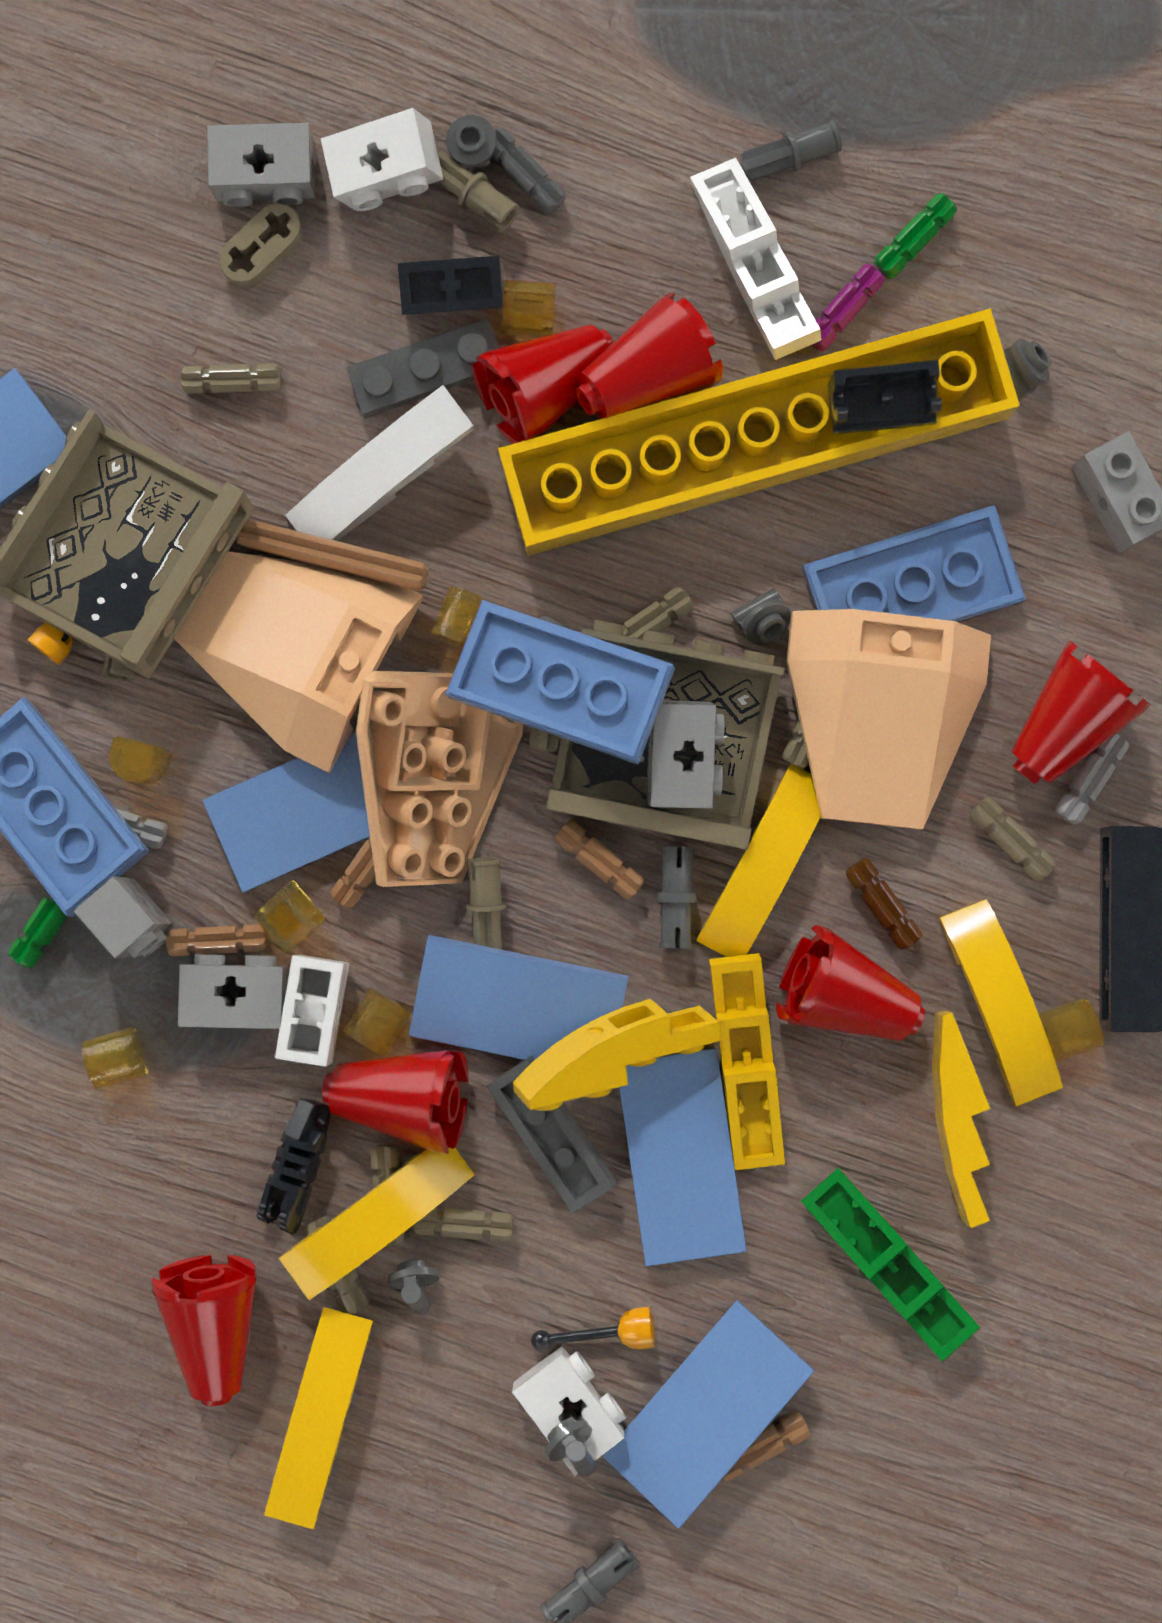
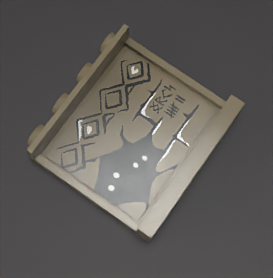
(118, 544)
(616, 790)

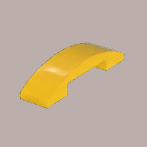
(763, 866)
(1003, 1002)
(375, 1220)

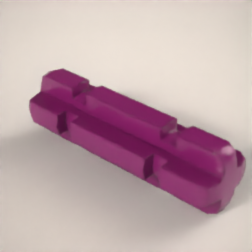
(848, 304)

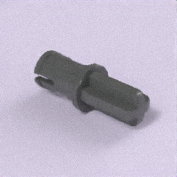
(791, 151)

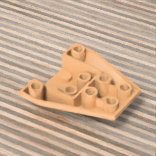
(295, 645)
(883, 708)
(427, 775)

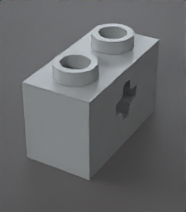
(237, 154)
(1122, 491)
(667, 779)
(124, 918)
(202, 997)

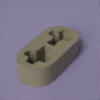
(252, 237)

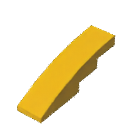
(747, 1061)
(956, 1099)
(318, 1418)

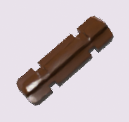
(883, 904)

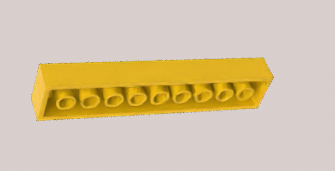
(741, 436)

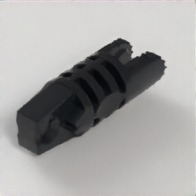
(295, 1166)

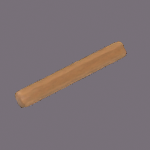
(333, 555)

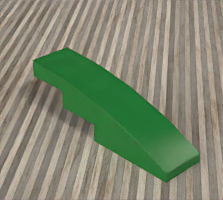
(890, 1264)

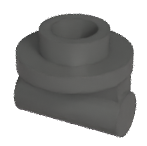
(472, 142)
(1027, 366)
(763, 618)
(412, 1278)
(568, 1441)

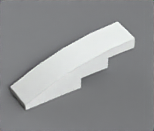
(755, 258)
(382, 468)

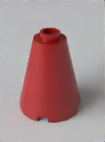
(652, 361)
(536, 378)
(1072, 716)
(846, 991)
(403, 1096)
(208, 1322)

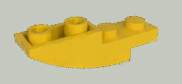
(596, 1055)

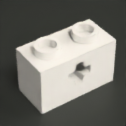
(361, 151)
(312, 1010)
(562, 1376)

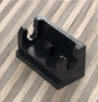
(450, 285)
(884, 397)

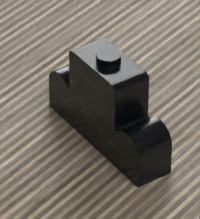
(1130, 929)

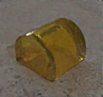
(529, 307)
(456, 616)
(138, 761)
(290, 916)
(378, 1022)
(1072, 1029)
(114, 1058)

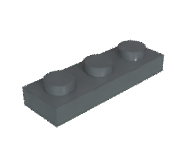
(420, 368)
(555, 1143)

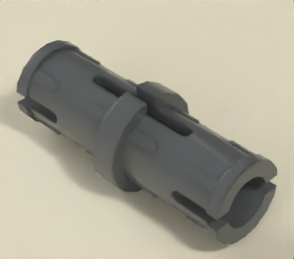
(676, 897)
(591, 1584)

